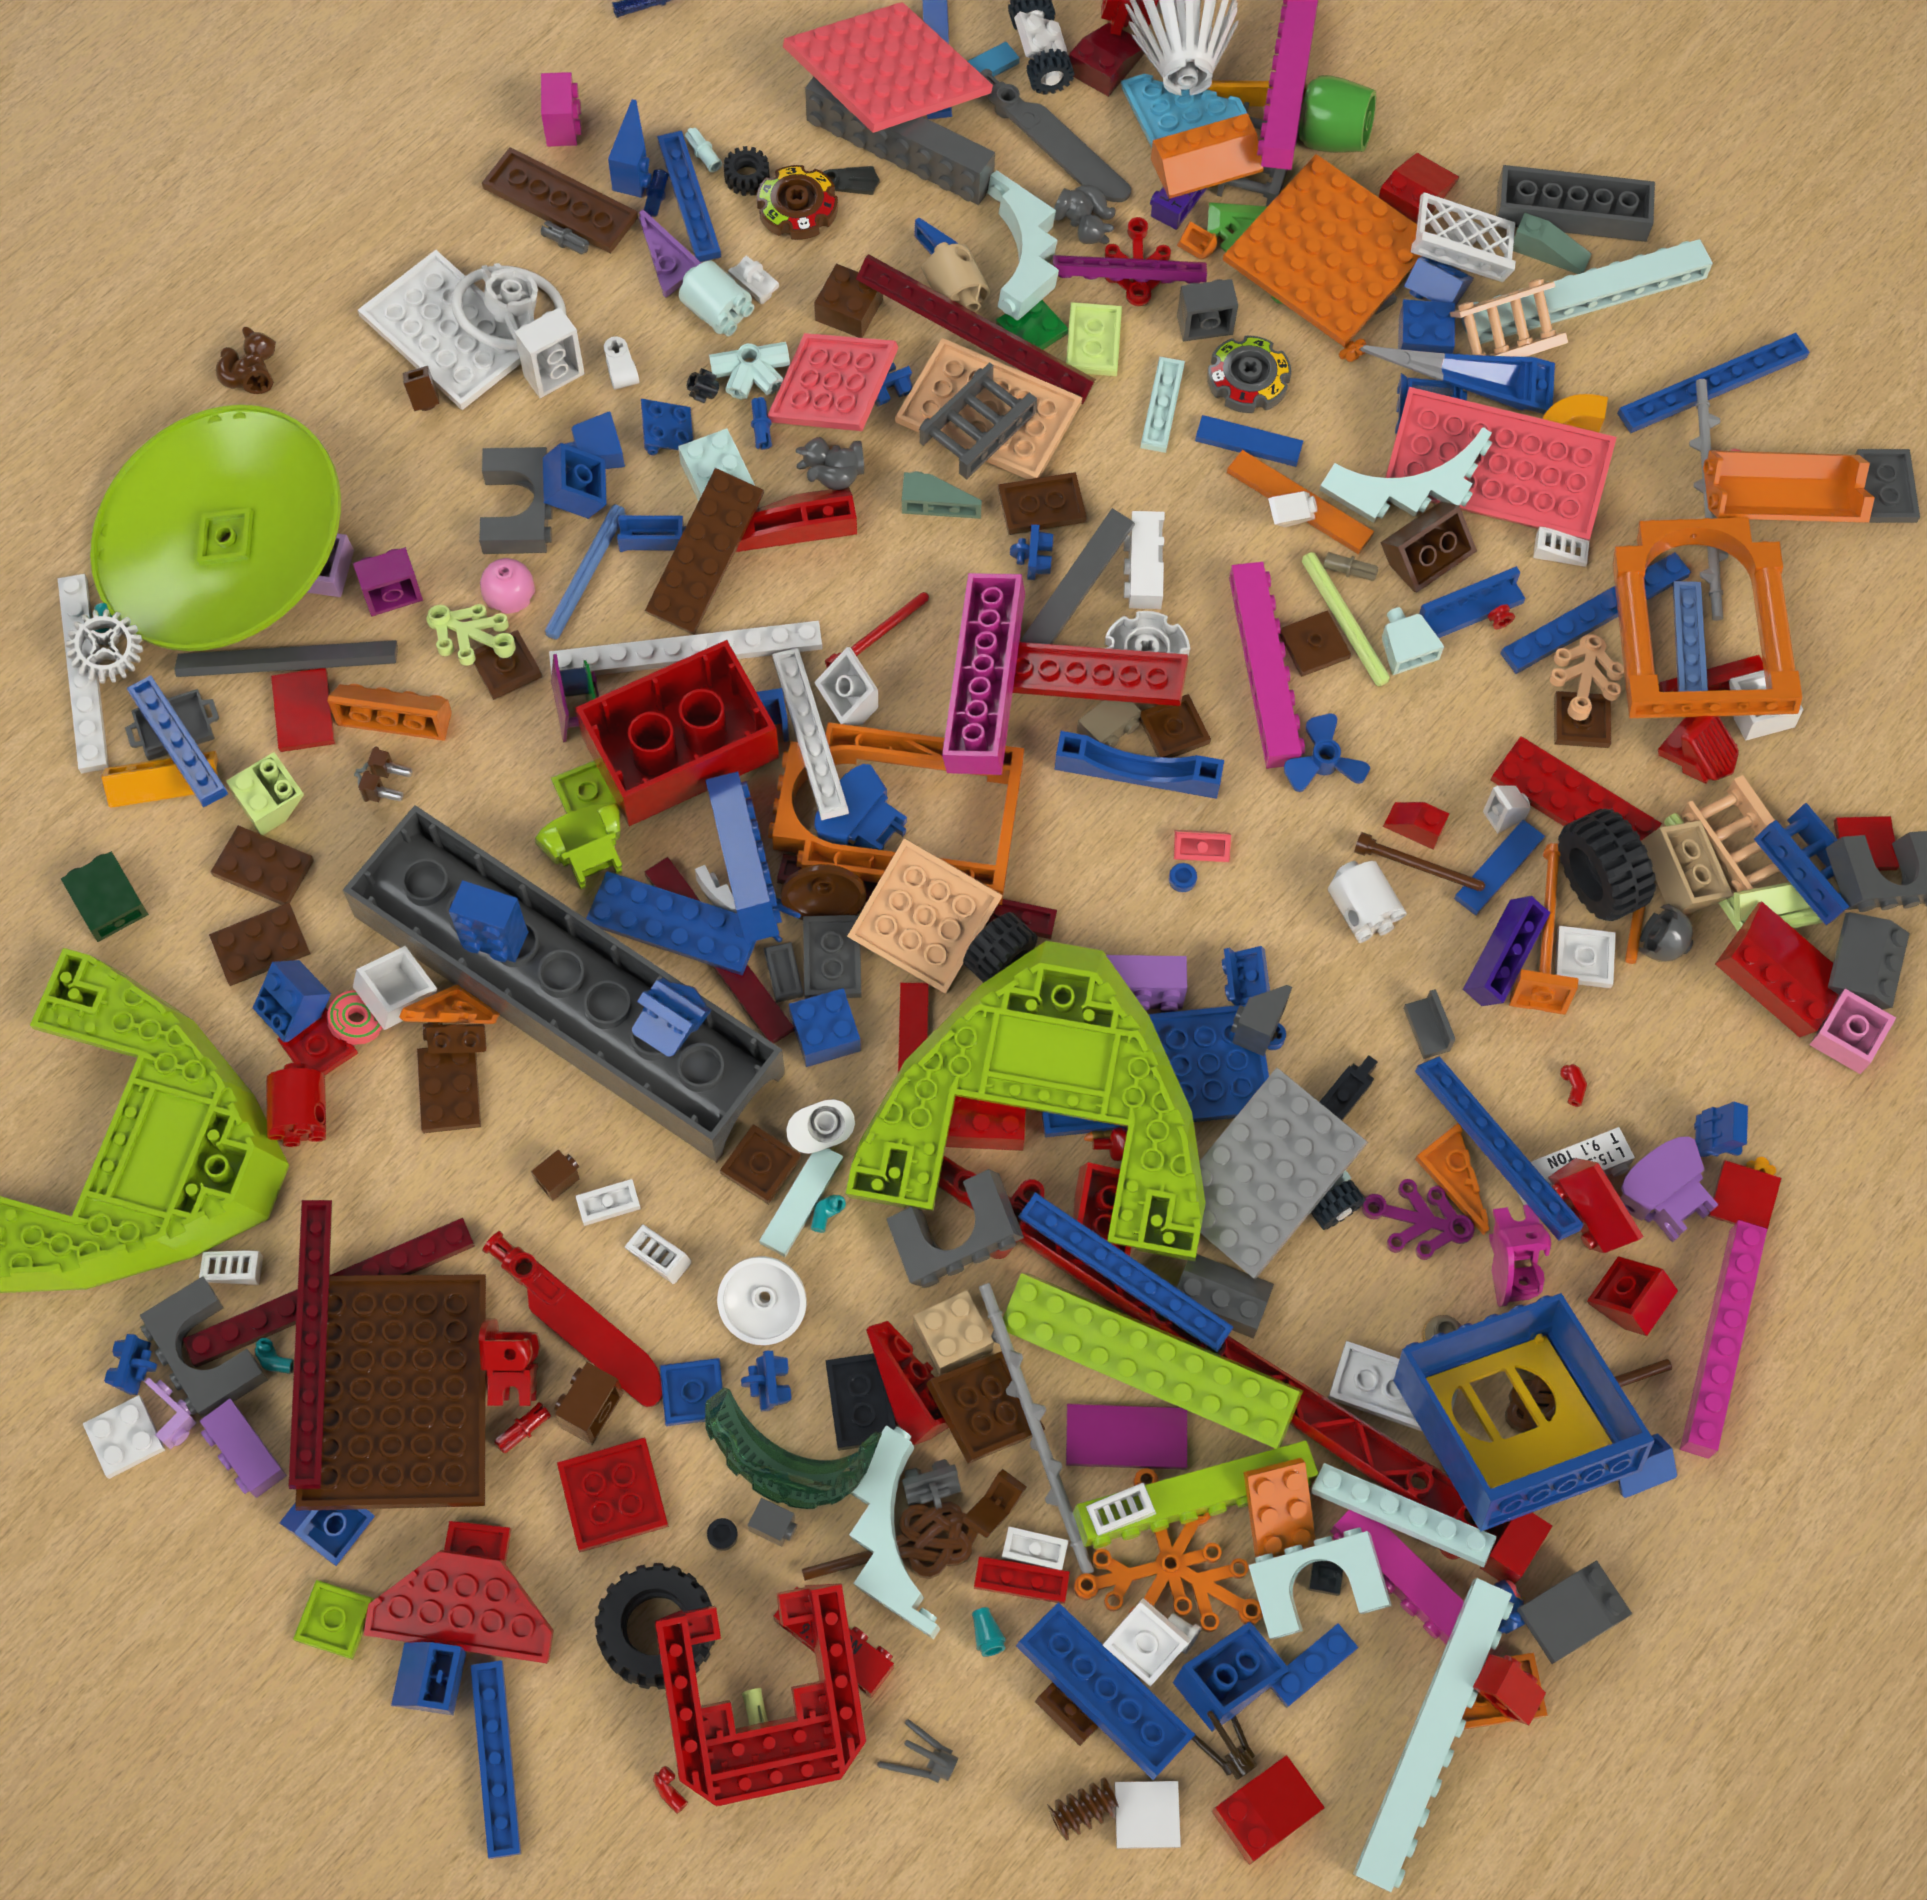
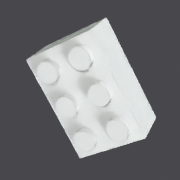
(549, 352)

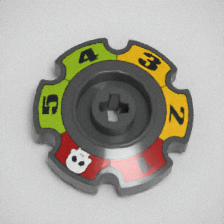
(1249, 374)

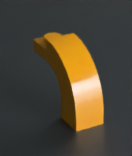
(1579, 411)

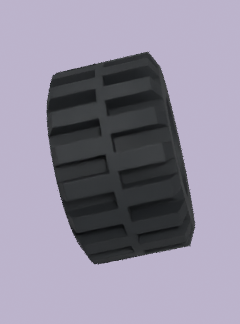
(999, 946)

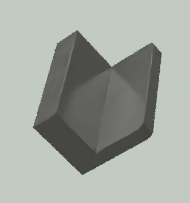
(1430, 1025)

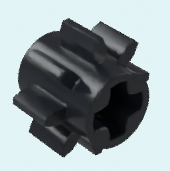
(702, 385)

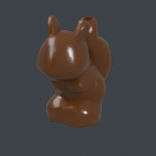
(249, 370)

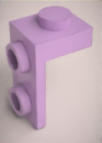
(177, 1428)

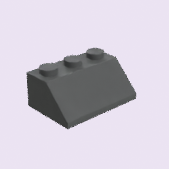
(1869, 959)
(1227, 1293)

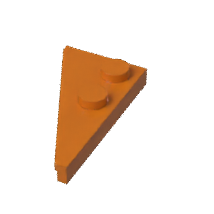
(450, 1006)
(1450, 1168)

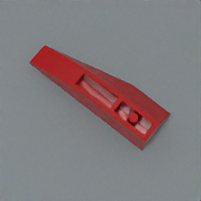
(801, 519)

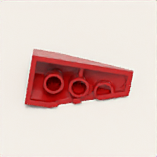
(906, 1383)

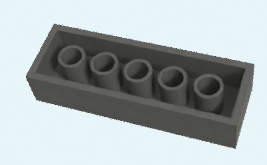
(1578, 202)

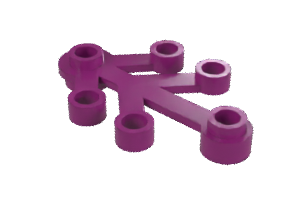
(1422, 1219)

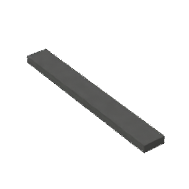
(286, 658)

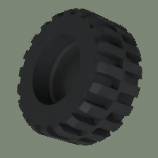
(1606, 864)
(620, 1603)

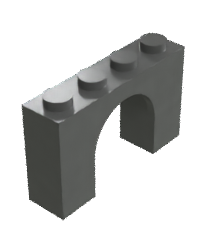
(528, 530)
(1866, 887)
(993, 1230)
(170, 1323)

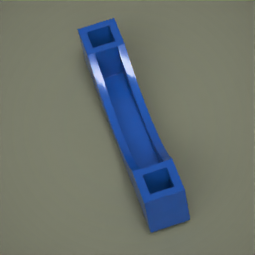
(1092, 758)

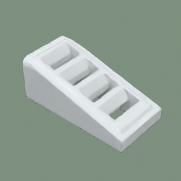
(1550, 553)
(674, 1263)
(252, 1276)
(1116, 1499)

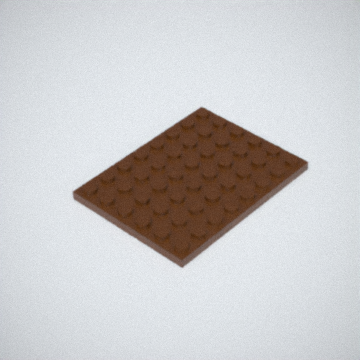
(403, 1394)

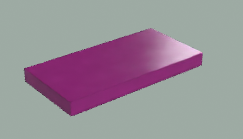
(1126, 1436)

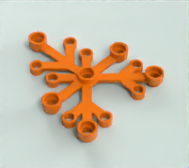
(1202, 1582)

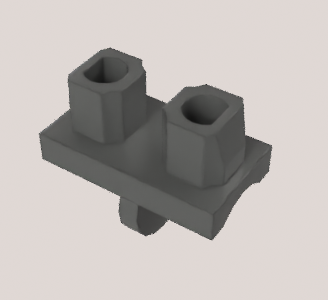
(931, 1485)

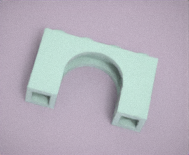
(1276, 1577)

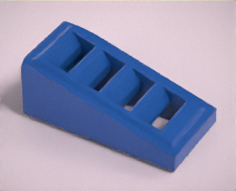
(930, 236)

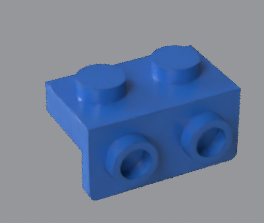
(1245, 974)

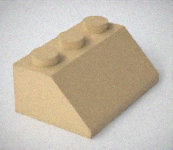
(1686, 867)

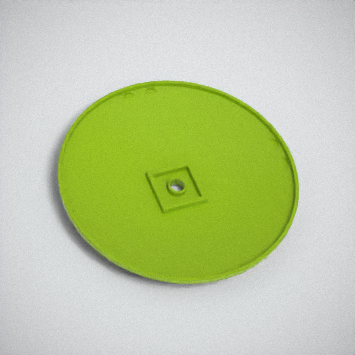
(177, 497)

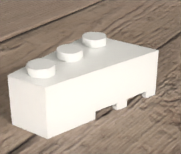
(1145, 561)

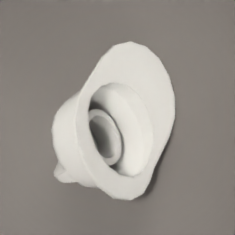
(820, 1126)

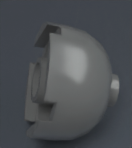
(1667, 935)

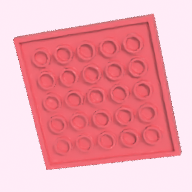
(887, 66)

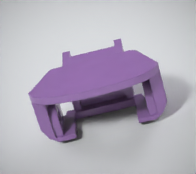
(1669, 1185)

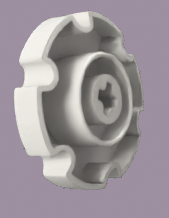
(1147, 633)

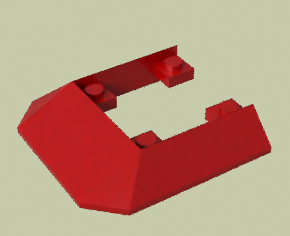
(774, 1755)

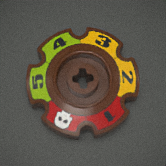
(797, 202)

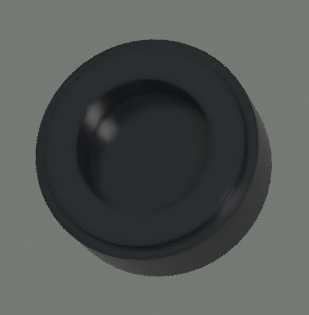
(722, 1534)

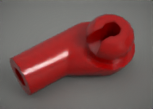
(1578, 1082)

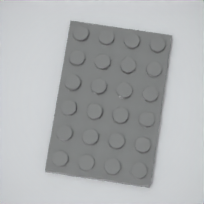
(1272, 1171)

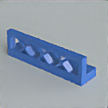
(1472, 603)

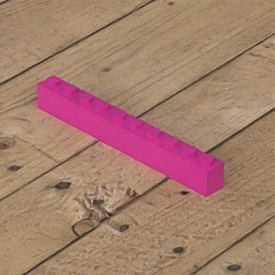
(1287, 83)

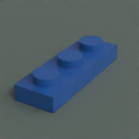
(1314, 1664)

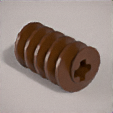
(1084, 1809)

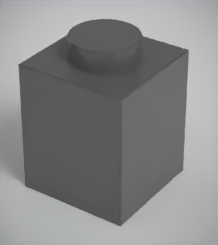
(772, 1522)

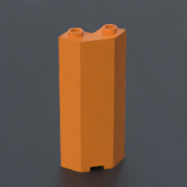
(1787, 486)

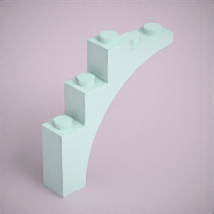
(1445, 483)

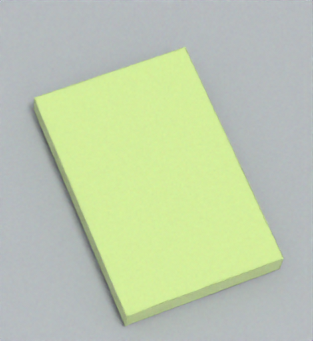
(1094, 338)

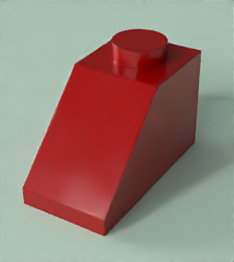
(1417, 822)

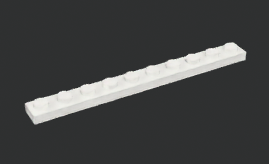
(666, 651)

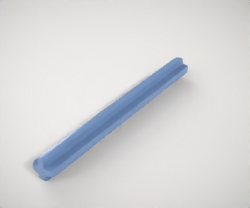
(584, 573)

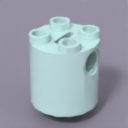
(715, 297)

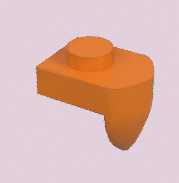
(1197, 241)

